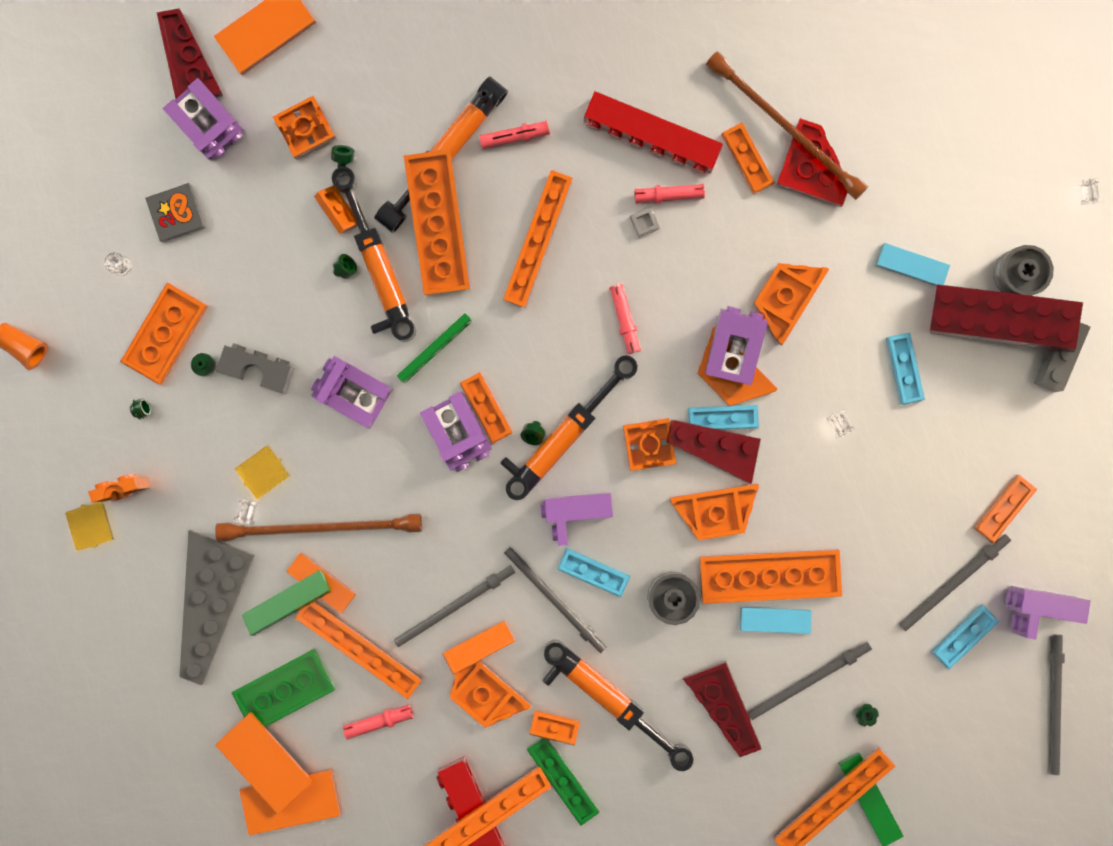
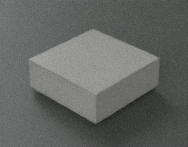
(644, 222)

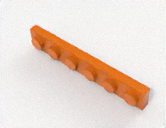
(537, 239)
(359, 649)
(836, 800)
(493, 811)

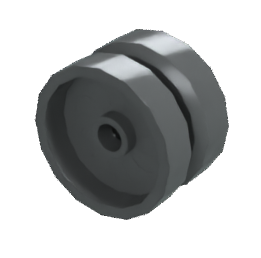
(1028, 258)
(675, 611)

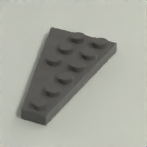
(211, 590)

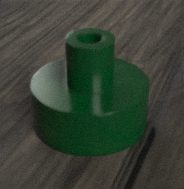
(342, 155)
(344, 266)
(208, 364)
(533, 433)

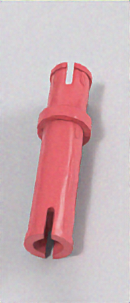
(491, 140)
(669, 193)
(625, 320)
(388, 718)

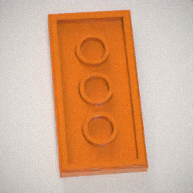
(263, 31)
(164, 333)
(264, 762)
(313, 804)

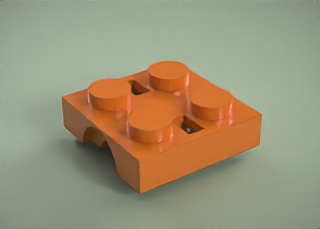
(298, 129)
(650, 451)
(117, 490)

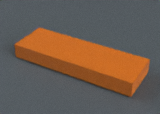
(747, 158)
(486, 407)
(1005, 508)
(340, 595)
(478, 647)

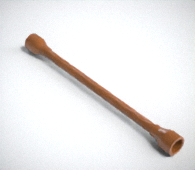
(719, 65)
(229, 531)

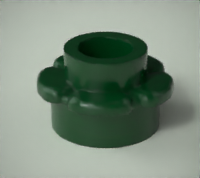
(140, 408)
(873, 715)

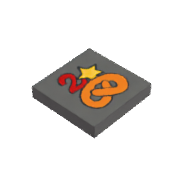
(175, 212)

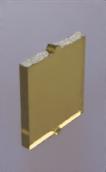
(262, 472)
(89, 525)

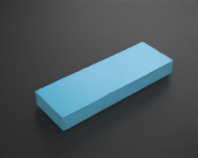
(912, 265)
(905, 368)
(725, 417)
(593, 572)
(775, 620)
(965, 636)

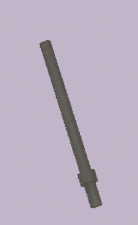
(989, 553)
(492, 581)
(586, 632)
(849, 657)
(1057, 658)

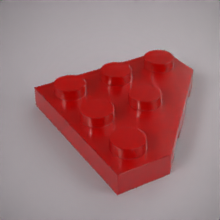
(806, 173)

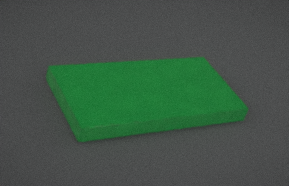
(285, 689)

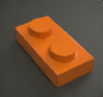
(336, 209)
(554, 728)

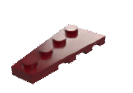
(183, 54)
(723, 449)
(723, 702)

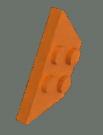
(787, 296)
(731, 391)
(717, 511)
(486, 695)

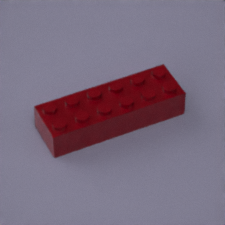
(1006, 318)

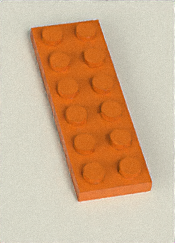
(436, 221)
(770, 576)

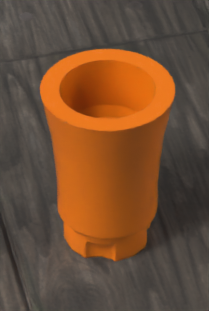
(22, 346)

